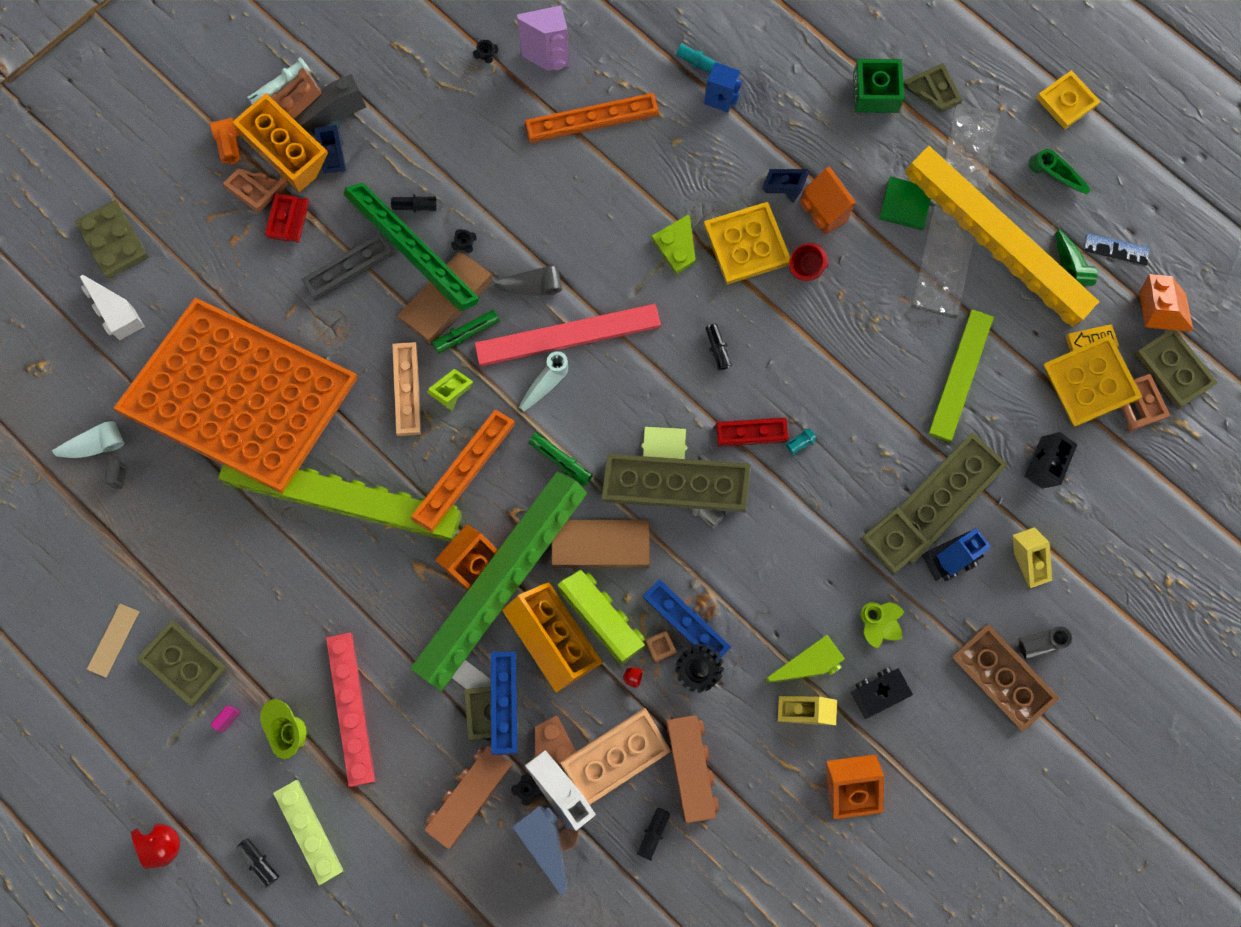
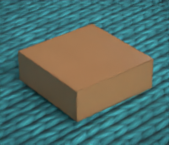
(660, 646)

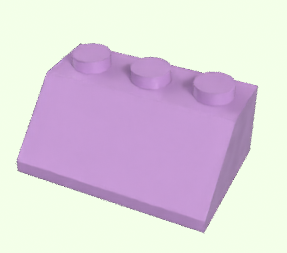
(544, 38)

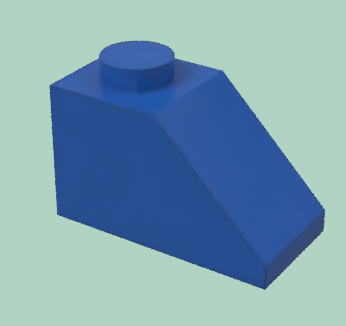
(963, 551)

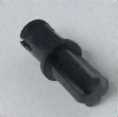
(414, 203)
(718, 348)
(653, 834)
(257, 862)

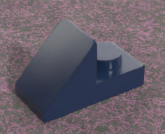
(332, 141)
(786, 181)

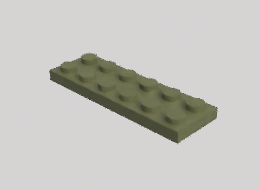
(676, 483)
(952, 488)

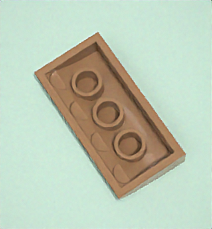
(431, 312)
(602, 544)
(1005, 677)

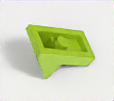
(450, 388)

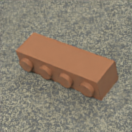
(691, 769)
(468, 797)

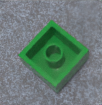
(878, 85)

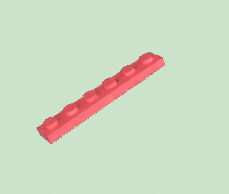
(350, 710)

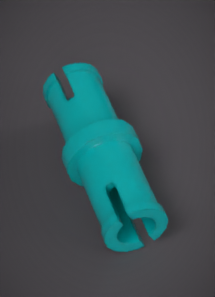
(696, 58)

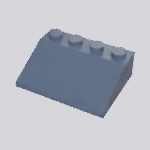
(543, 841)

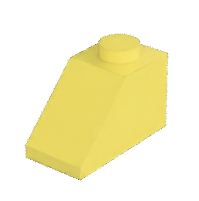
(1033, 556)
(807, 710)

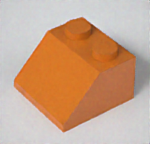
(827, 201)
(1164, 304)
(466, 556)
(855, 786)

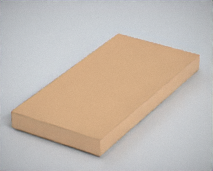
(616, 756)

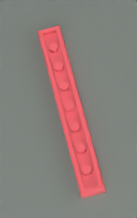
(567, 335)

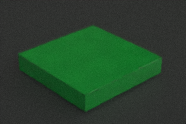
(905, 204)

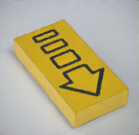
(1081, 338)

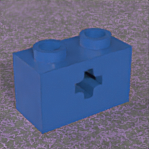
(722, 87)

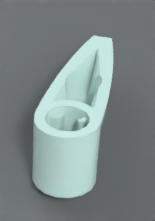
(546, 380)
(99, 439)

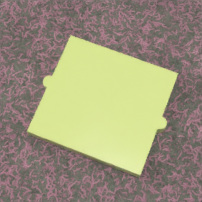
(664, 442)

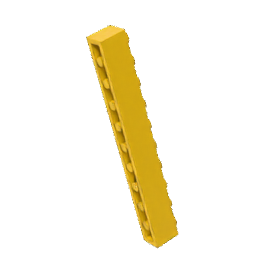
(1001, 237)

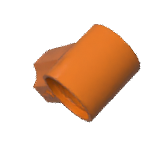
(226, 138)

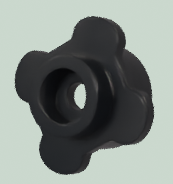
(485, 45)
(463, 235)
(526, 797)

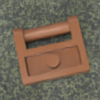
(297, 94)
(1150, 406)

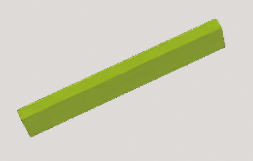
(960, 376)

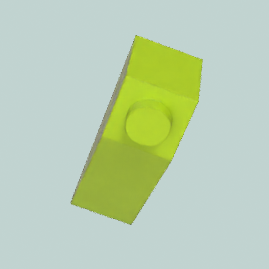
(812, 662)

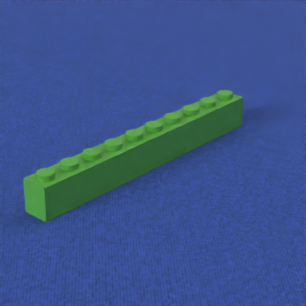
(499, 581)

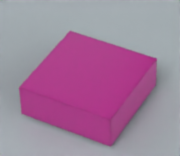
(225, 718)

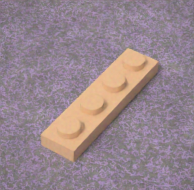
(406, 389)

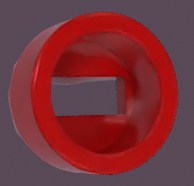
(633, 676)

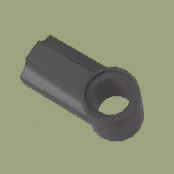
(1043, 642)

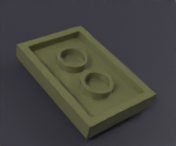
(111, 239)
(1176, 368)
(182, 663)

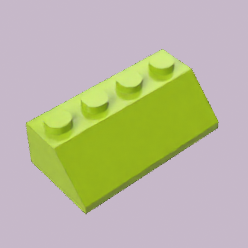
(600, 616)

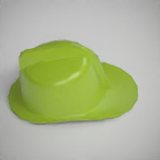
(282, 729)

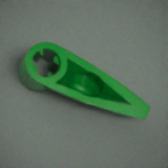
(1058, 170)
(1074, 262)

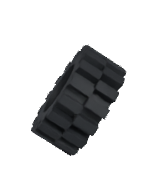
(709, 657)

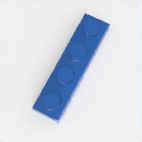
(683, 618)
(504, 703)

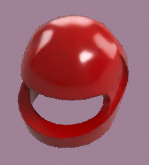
(807, 259)
(156, 848)

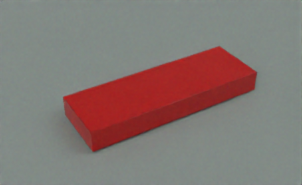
(752, 432)

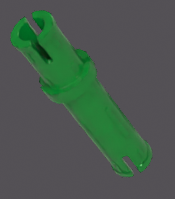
(441, 343)
(567, 464)

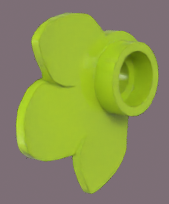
(884, 625)

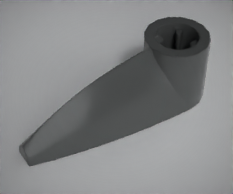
(537, 281)

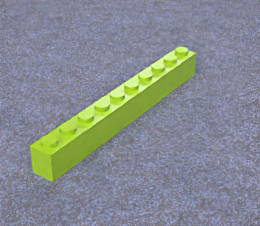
(350, 500)

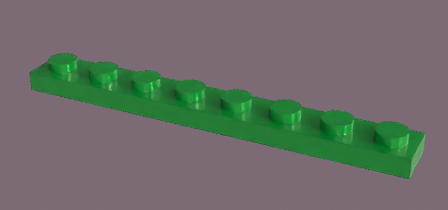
(411, 246)

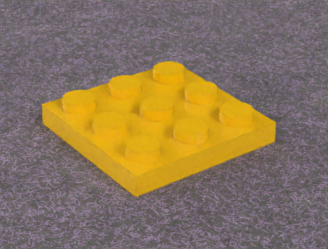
(747, 243)
(1092, 381)

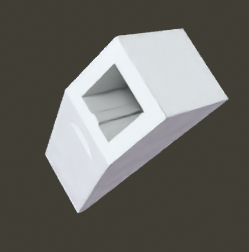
(116, 311)
(560, 791)

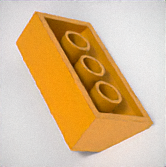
(281, 142)
(552, 636)

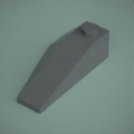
(336, 101)

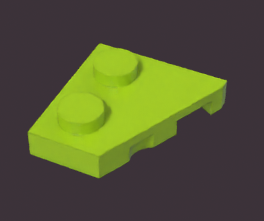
(676, 244)

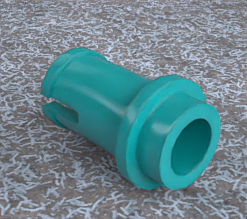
(801, 441)

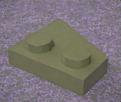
(935, 88)

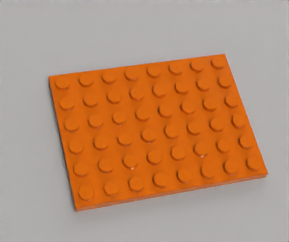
(237, 394)

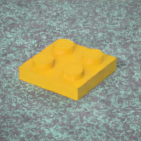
(1068, 99)

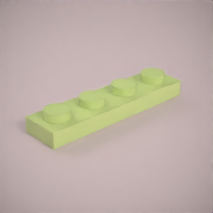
(308, 832)

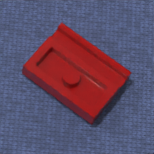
(287, 218)

